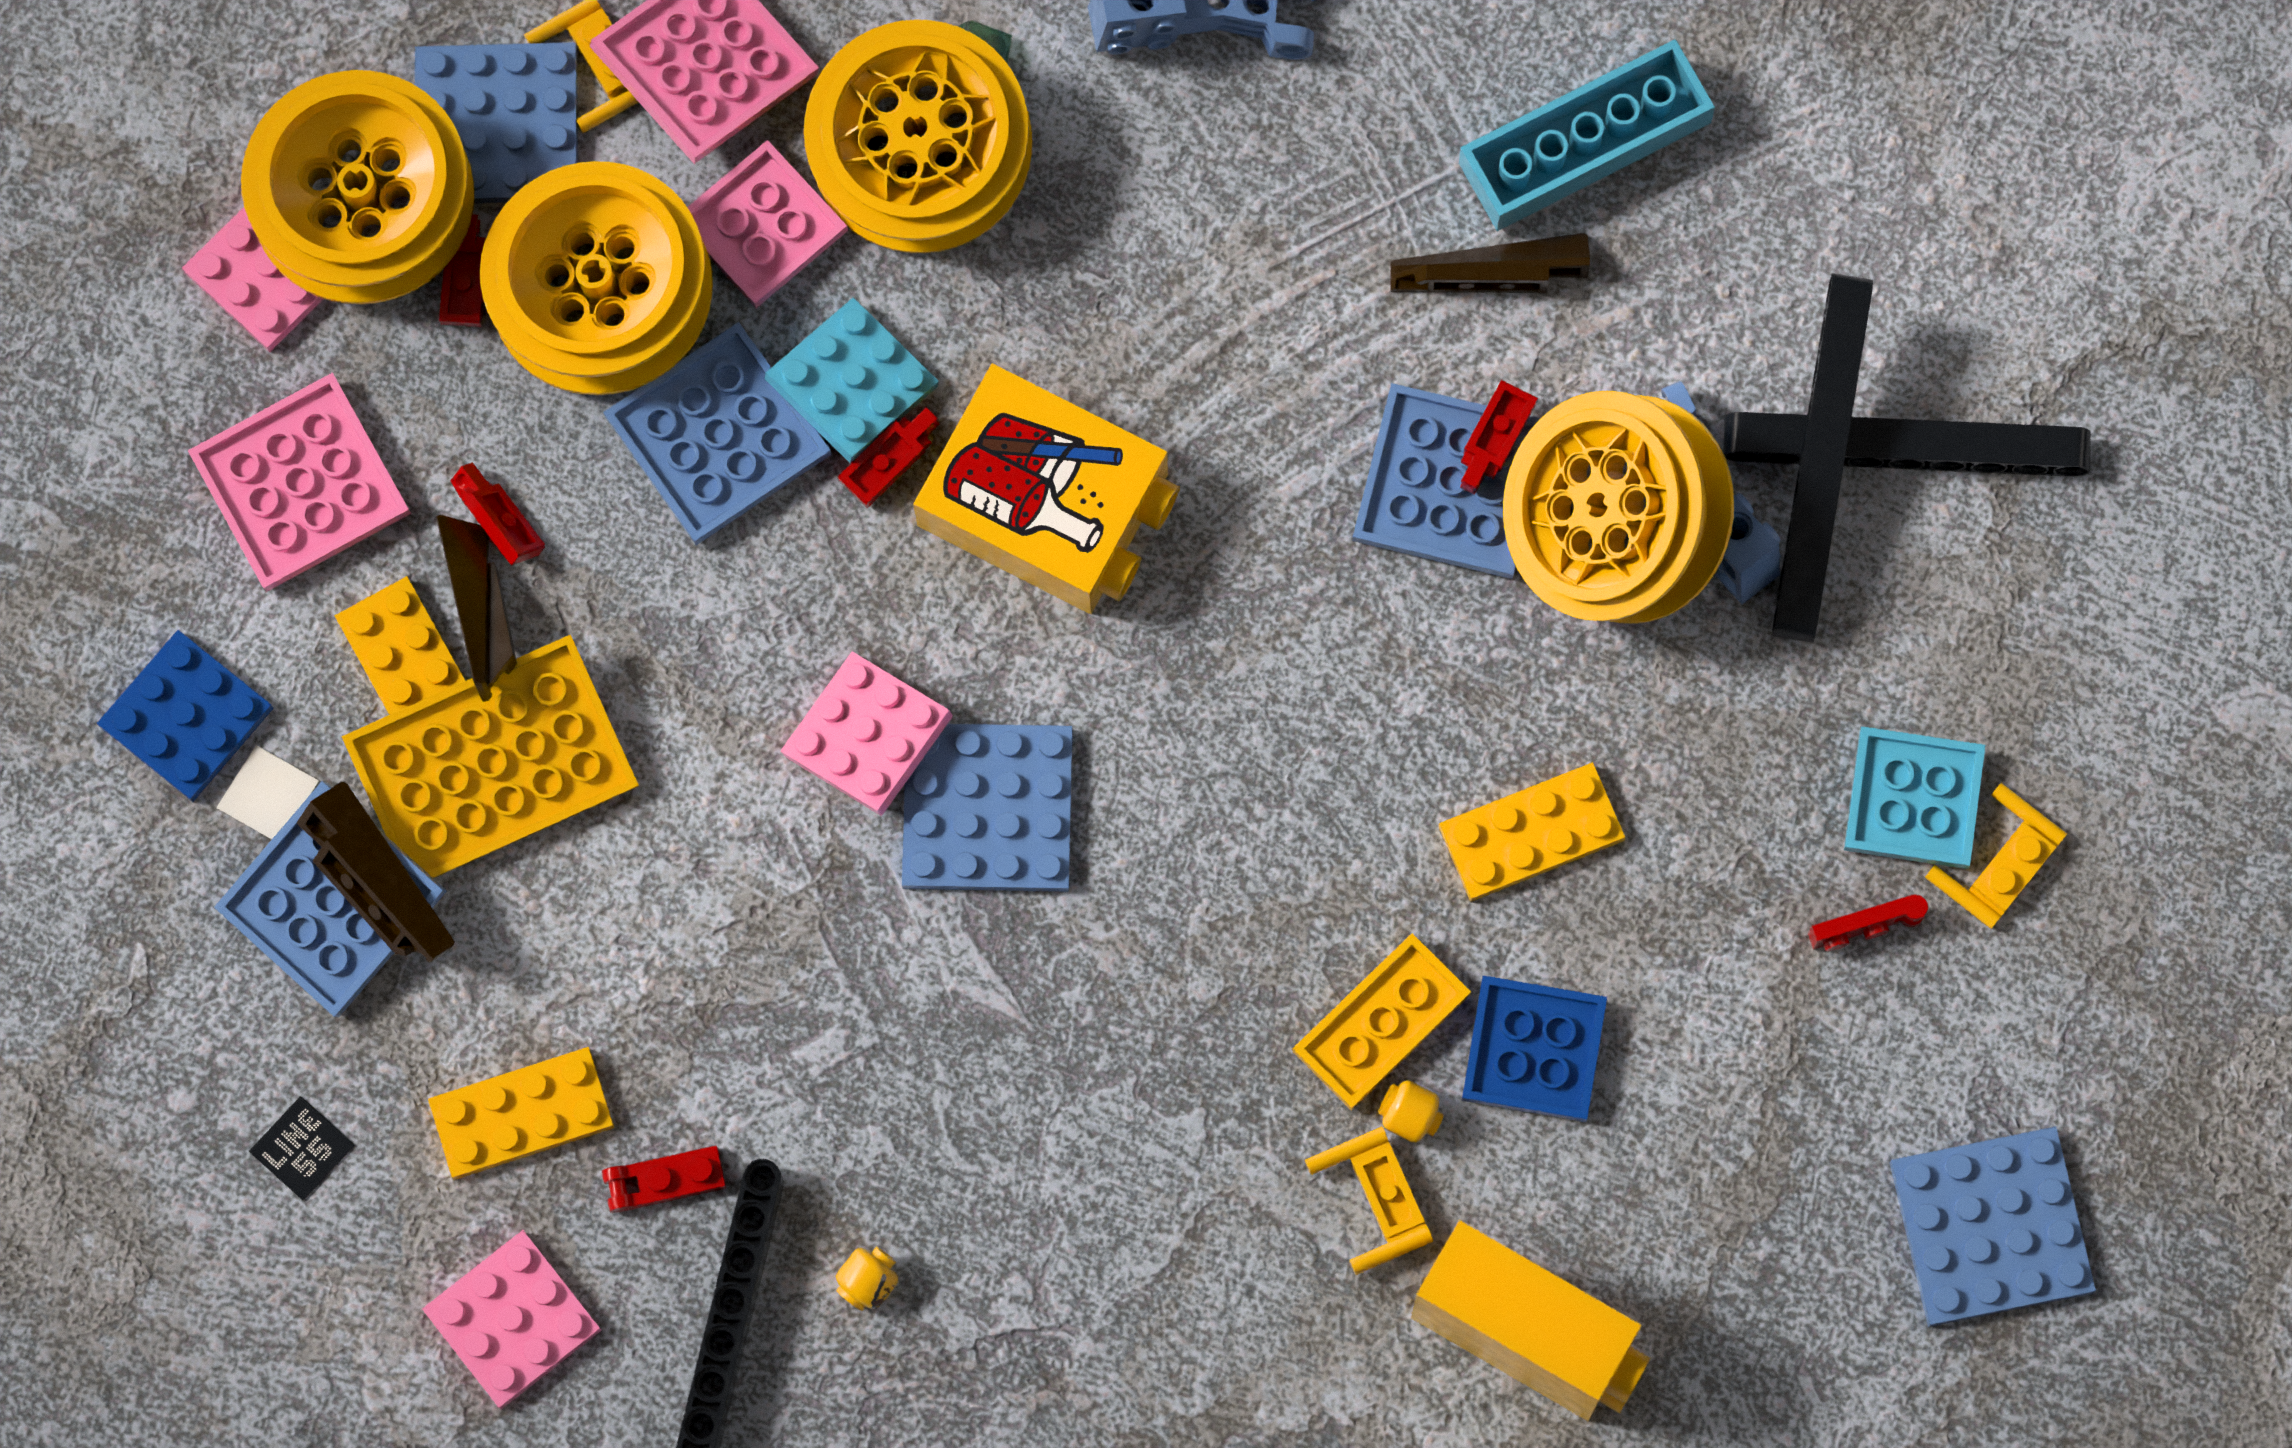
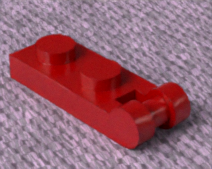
(1870, 922)
(665, 1179)

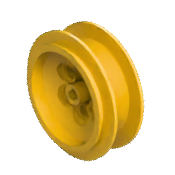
(306, 140)
(937, 204)
(538, 240)
(1671, 541)

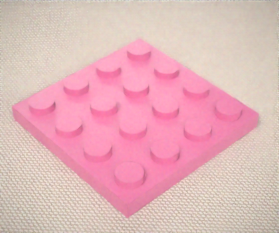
(704, 66)
(299, 482)

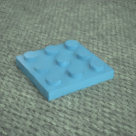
(851, 379)
(1914, 797)

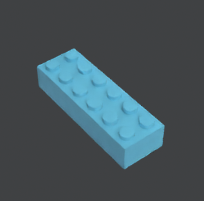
(1586, 135)

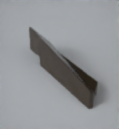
(1496, 268)
(478, 602)
(371, 875)

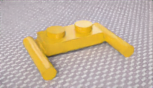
(583, 24)
(2010, 868)
(1386, 1193)

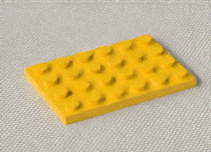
(479, 775)

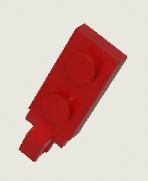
(461, 288)
(1496, 434)
(888, 457)
(497, 515)

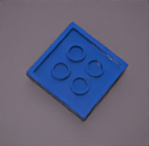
(185, 715)
(1534, 1048)

